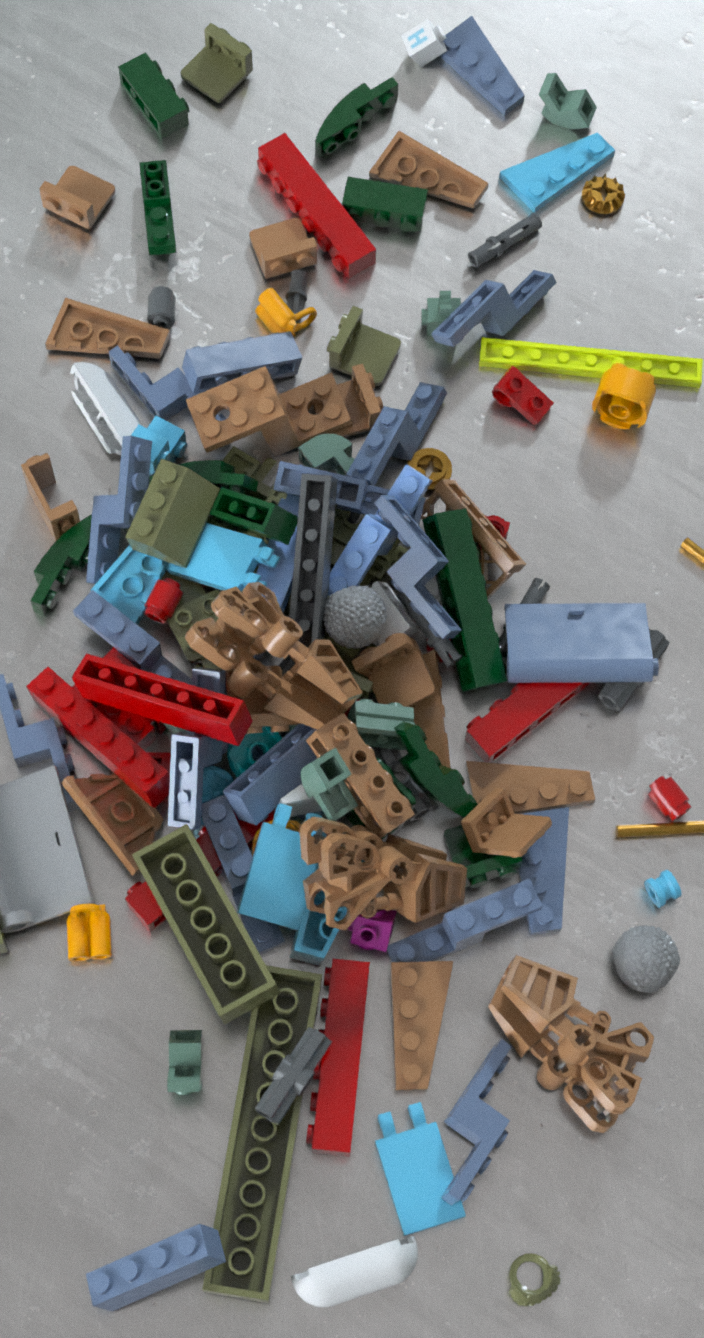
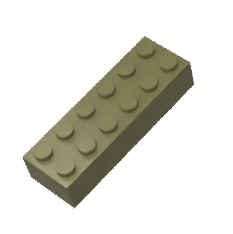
(206, 924)

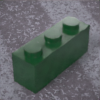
(154, 95)
(385, 204)
(254, 515)

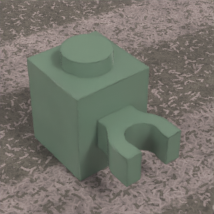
(438, 310)

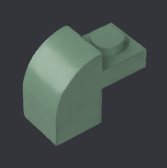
(564, 107)
(327, 453)
(325, 783)
(185, 1062)

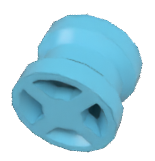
(662, 888)

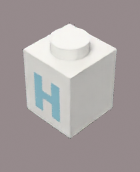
(424, 42)

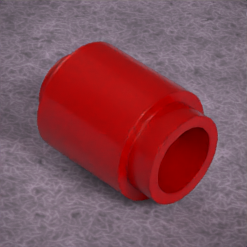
(163, 600)
(669, 798)

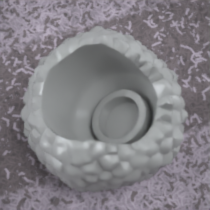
(354, 616)
(646, 958)

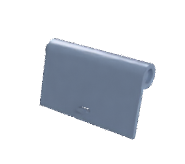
(578, 643)

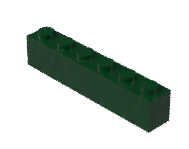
(465, 600)

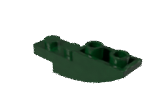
(346, 117)
(157, 207)
(221, 475)
(56, 565)
(438, 783)

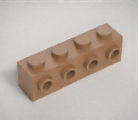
(378, 799)

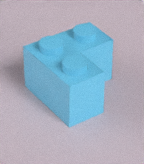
(166, 439)

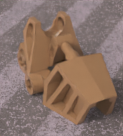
(252, 624)
(413, 876)
(532, 1004)

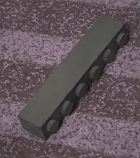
(313, 554)

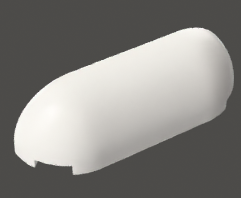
(103, 405)
(357, 1273)

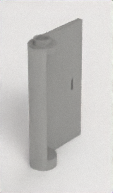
(35, 872)

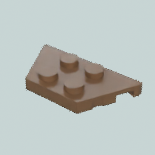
(116, 813)

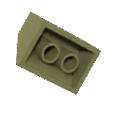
(172, 514)

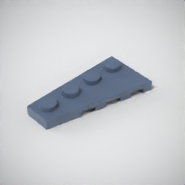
(481, 66)
(546, 869)

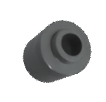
(161, 307)

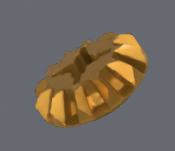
(593, 199)
(441, 464)

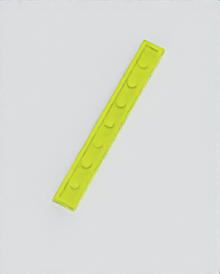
(587, 361)

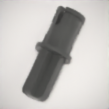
(296, 295)

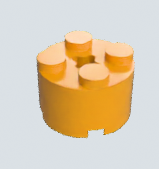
(624, 396)

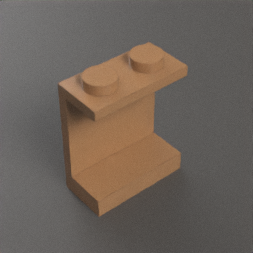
(39, 475)

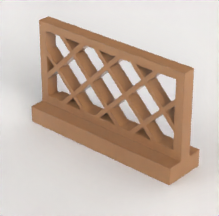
(482, 530)

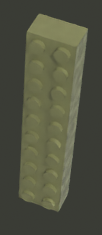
(259, 1150)

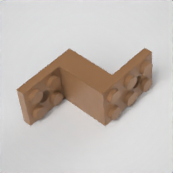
(259, 407)

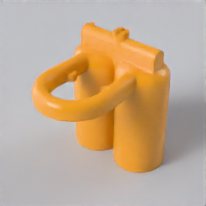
(278, 315)
(88, 933)

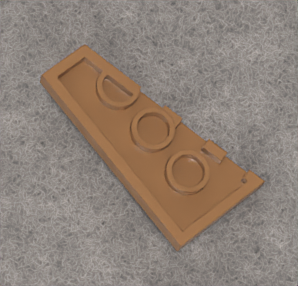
(415, 165)
(98, 331)
(431, 712)
(530, 786)
(417, 1013)

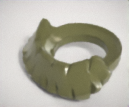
(522, 1294)

